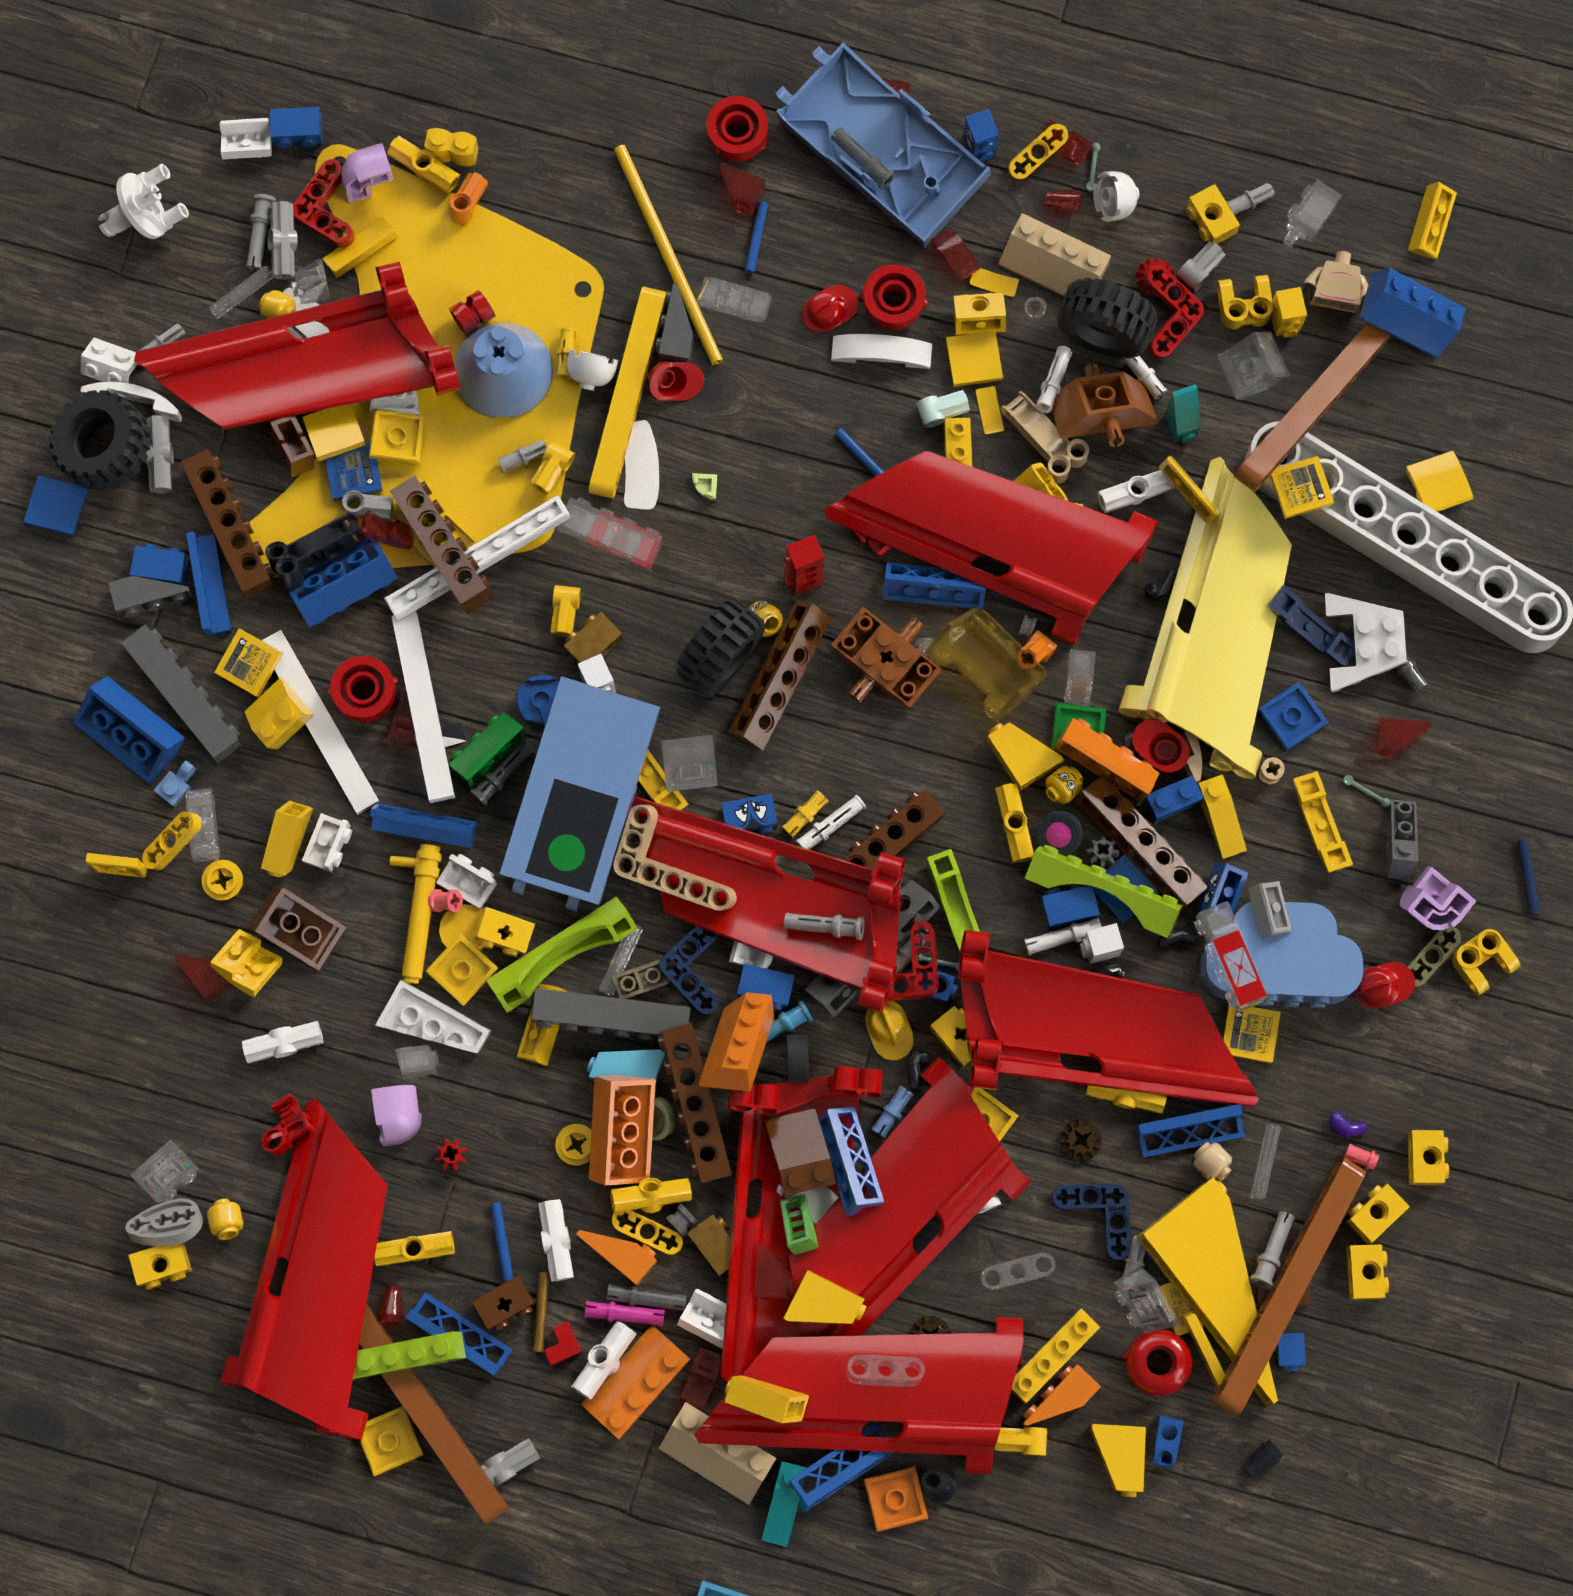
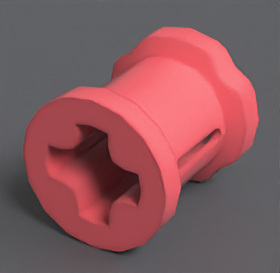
(448, 900)

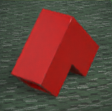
(567, 1345)

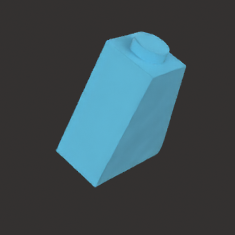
(627, 1063)

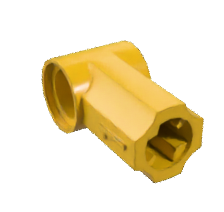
(555, 462)
(565, 603)
(1026, 1440)

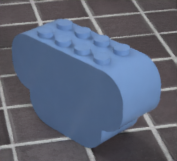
(1299, 965)

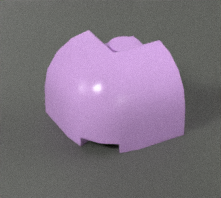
(363, 170)
(1436, 901)
(396, 1113)

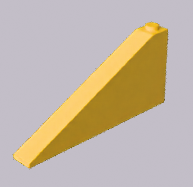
(1204, 1261)

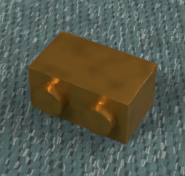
(595, 638)
(713, 1243)

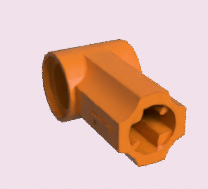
(468, 197)
(1036, 650)

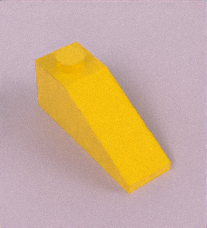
(1222, 817)

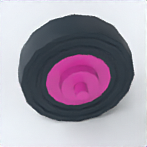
(1061, 832)

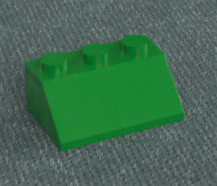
(487, 750)

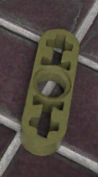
(1449, 947)

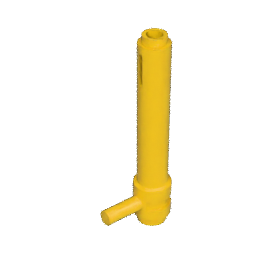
(426, 873)

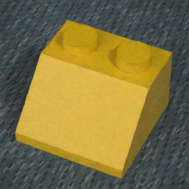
(277, 715)

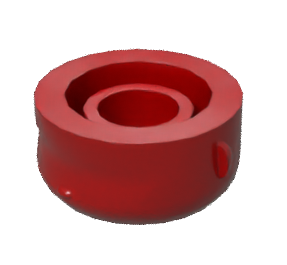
(737, 111)
(898, 279)
(354, 671)
(1137, 1369)

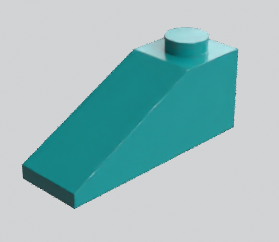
(1183, 414)
(783, 1506)

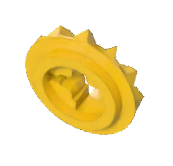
(212, 875)
(563, 1143)

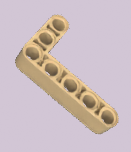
(663, 872)

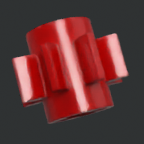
(458, 1157)

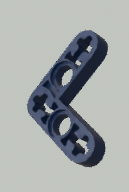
(682, 962)
(1110, 1210)

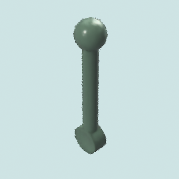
(1095, 148)
(1348, 780)
(939, 962)

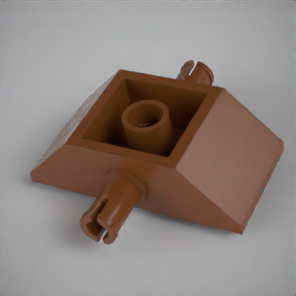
(1102, 405)
(868, 641)

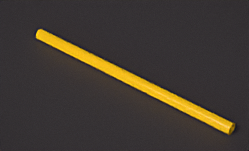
(668, 255)

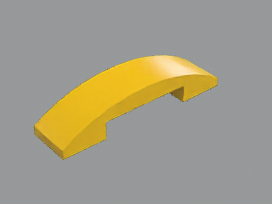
(654, 783)
(1321, 823)

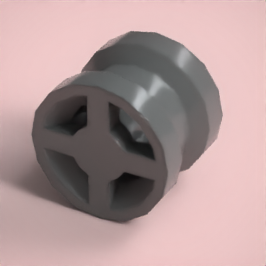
(682, 1220)

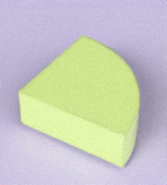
(705, 485)

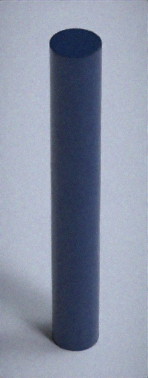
(1528, 877)

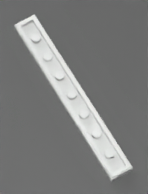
(485, 554)
(423, 708)
(323, 728)

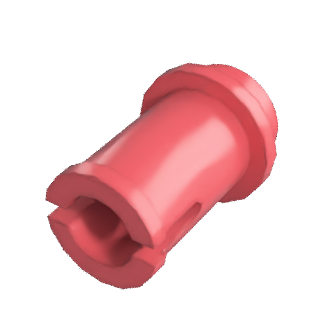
(1361, 1157)

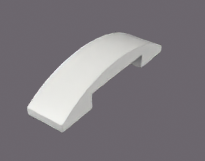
(881, 349)
(138, 394)

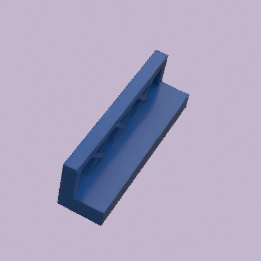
(209, 584)
(931, 589)
(423, 825)
(1187, 1121)
(841, 1158)
(470, 1352)
(842, 1477)

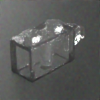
(1311, 213)

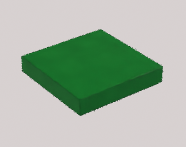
(1065, 713)

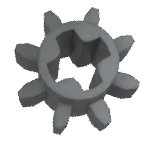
(1102, 859)

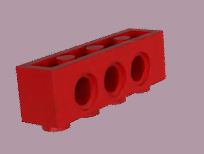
(803, 565)

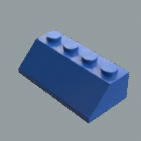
(1411, 312)
(343, 582)
(128, 729)

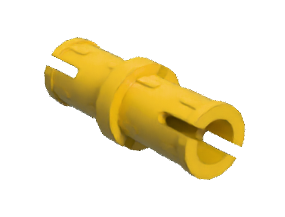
(567, 342)
(805, 814)

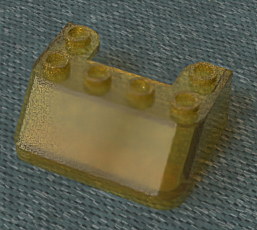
(989, 659)

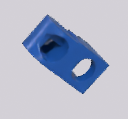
(1167, 1441)

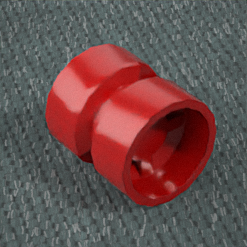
(472, 312)

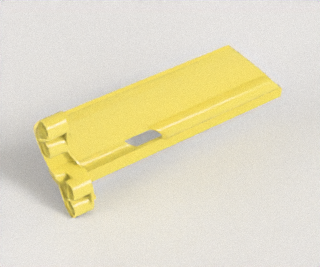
(1216, 672)

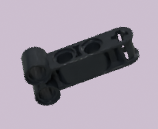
(313, 550)

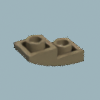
(639, 980)

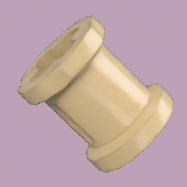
(1272, 763)

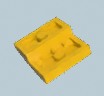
(1440, 482)
(246, 963)

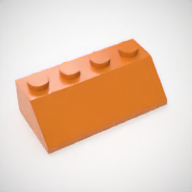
(1104, 758)
(739, 1043)
(621, 1129)
(638, 1382)

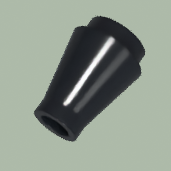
(1263, 1458)

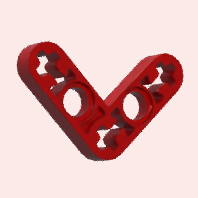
(316, 211)
(1180, 313)
(914, 979)

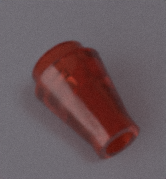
(1064, 200)
(392, 1307)

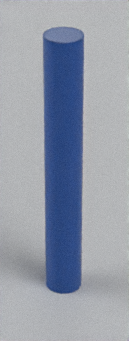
(756, 237)
(858, 452)
(501, 1241)

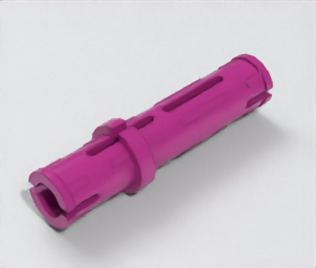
(624, 1313)

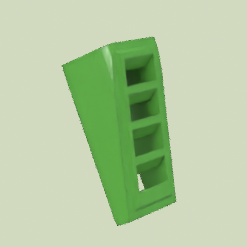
(802, 1240)

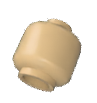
(1212, 1161)

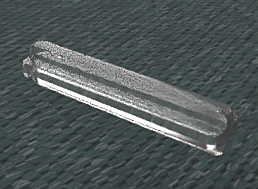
(241, 292)
(620, 961)
(1265, 1161)

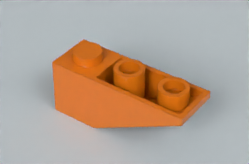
(1068, 1395)

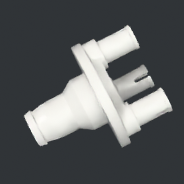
(141, 206)

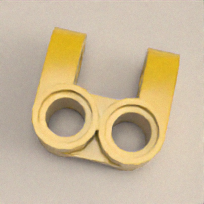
(1245, 307)
(1470, 972)

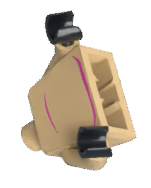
(1337, 285)

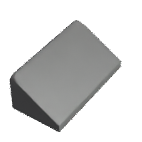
(1269, 909)

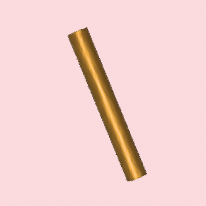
(541, 1309)

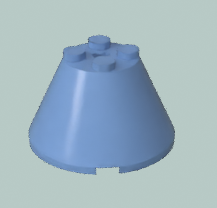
(503, 370)

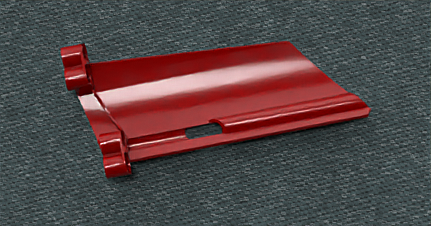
(265, 373)
(954, 513)
(766, 894)
(1142, 1034)
(931, 1165)
(749, 1319)
(307, 1339)
(949, 1413)

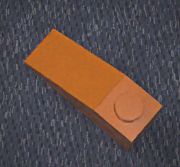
(625, 1256)

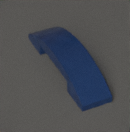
(1311, 628)

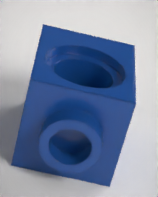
(950, 990)
(1290, 1352)

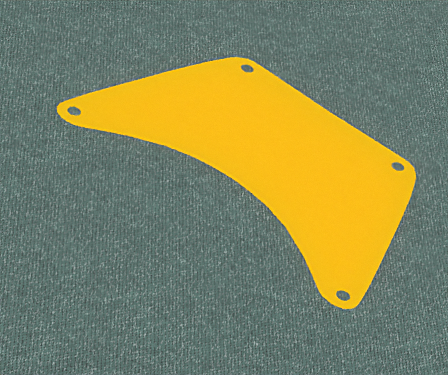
(443, 263)

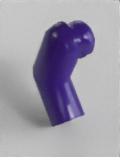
(1345, 1128)

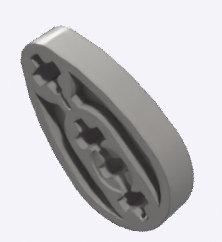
(159, 1227)

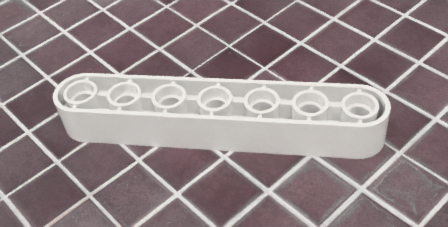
(1435, 538)

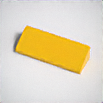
(1432, 220)
(363, 246)
(1189, 489)
(537, 1041)

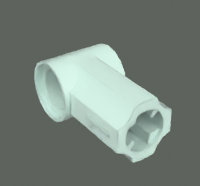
(935, 409)

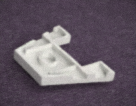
(1377, 635)

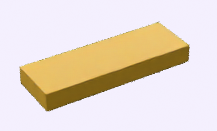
(1204, 1347)

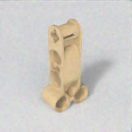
(1044, 436)

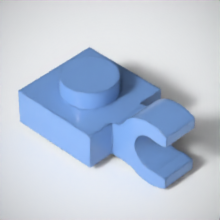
(174, 786)

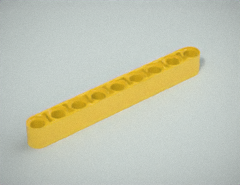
(627, 393)

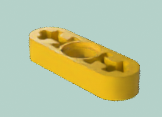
(1047, 134)
(161, 842)
(650, 1242)

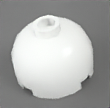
(1115, 195)
(590, 369)

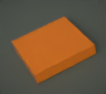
(895, 1499)

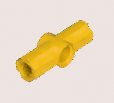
(412, 156)
(1011, 807)
(1129, 1099)
(650, 1195)
(431, 1246)

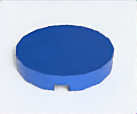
(534, 693)

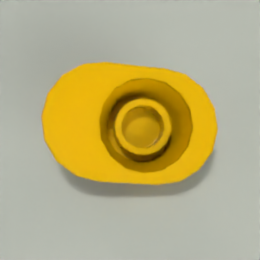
(890, 1031)

